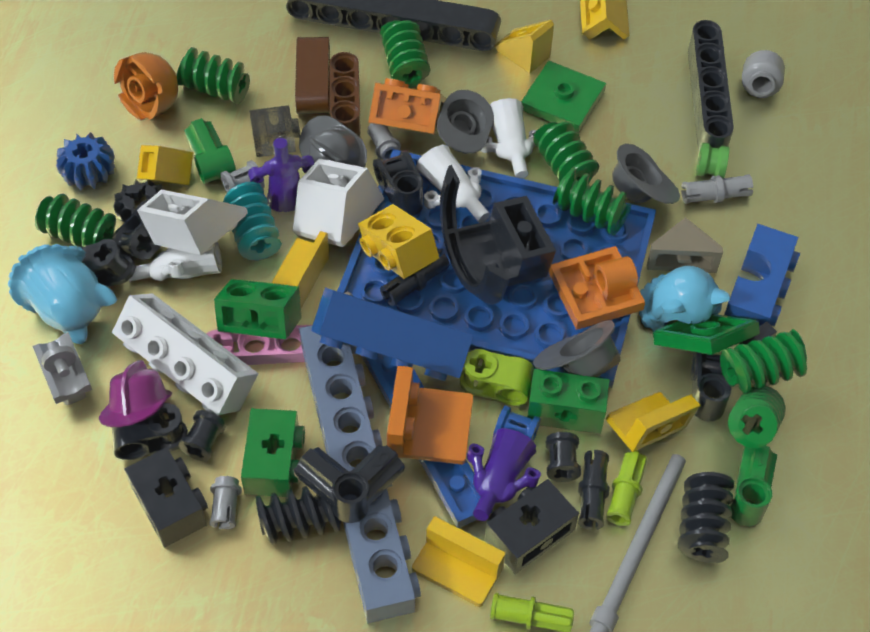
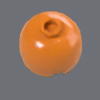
(146, 84)

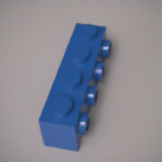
(390, 333)

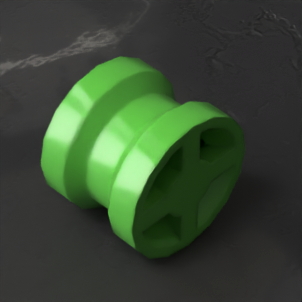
(712, 160)

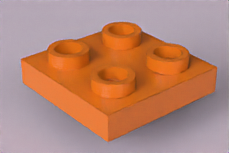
(597, 287)

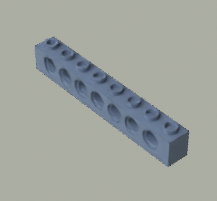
(380, 596)

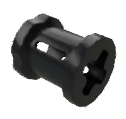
(202, 435)
(563, 457)

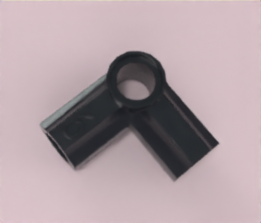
(333, 481)

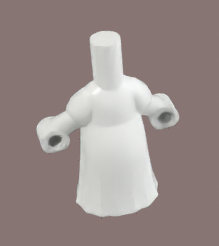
(511, 135)
(434, 167)
(180, 265)

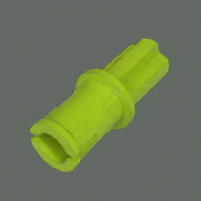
(626, 488)
(532, 613)

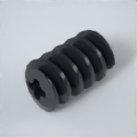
(295, 514)
(706, 517)

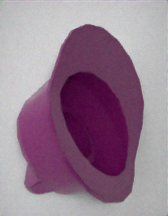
(134, 396)

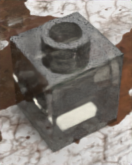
(273, 124)

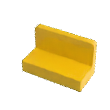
(604, 14)
(304, 264)
(651, 419)
(459, 562)

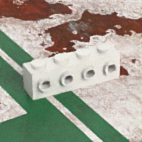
(184, 354)

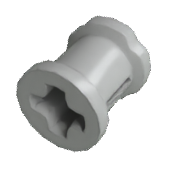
(238, 176)

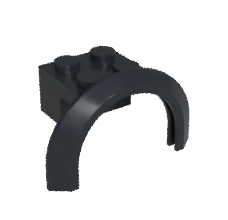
(494, 252)

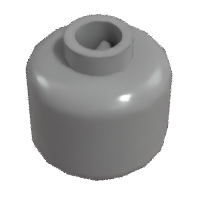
(763, 74)

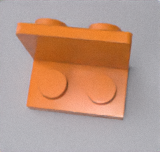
(406, 108)
(428, 421)

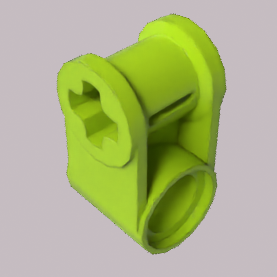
(498, 378)

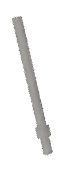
(605, 616)

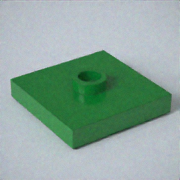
(563, 95)
(708, 336)

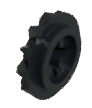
(124, 201)

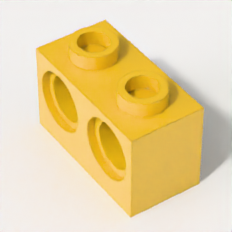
(398, 241)

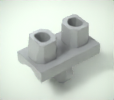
(63, 370)

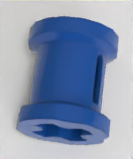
(518, 422)

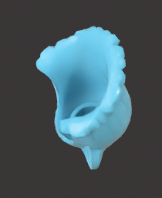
(59, 288)
(681, 295)

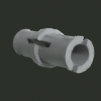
(717, 189)

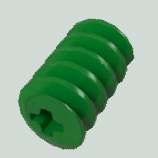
(405, 52)
(212, 76)
(564, 150)
(591, 202)
(73, 221)
(764, 360)
(759, 431)

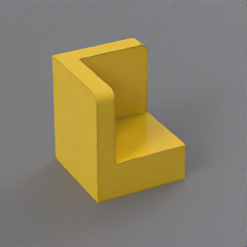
(164, 164)

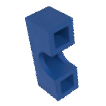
(769, 259)

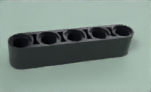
(710, 85)

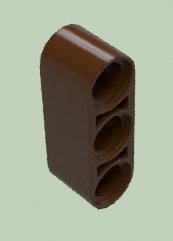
(312, 75)
(345, 90)

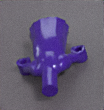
(282, 176)
(505, 462)

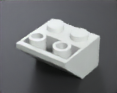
(334, 200)
(188, 221)

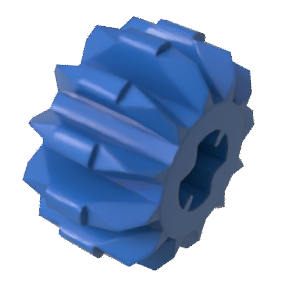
(85, 161)

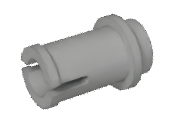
(383, 140)
(224, 501)

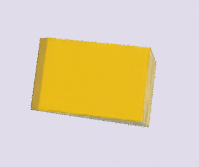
(528, 45)

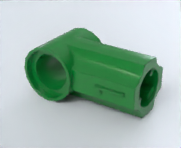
(209, 153)
(753, 484)

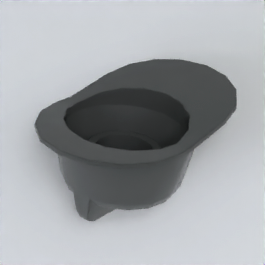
(465, 121)
(331, 140)
(641, 177)
(583, 354)

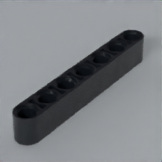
(438, 20)

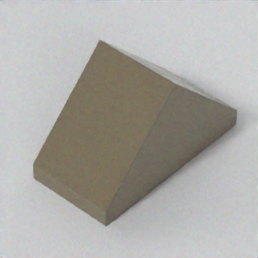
(685, 246)

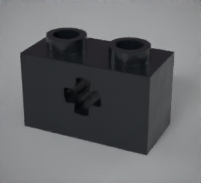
(173, 515)
(524, 543)

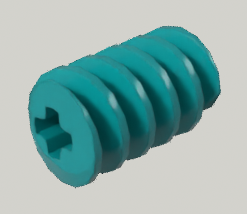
(257, 231)

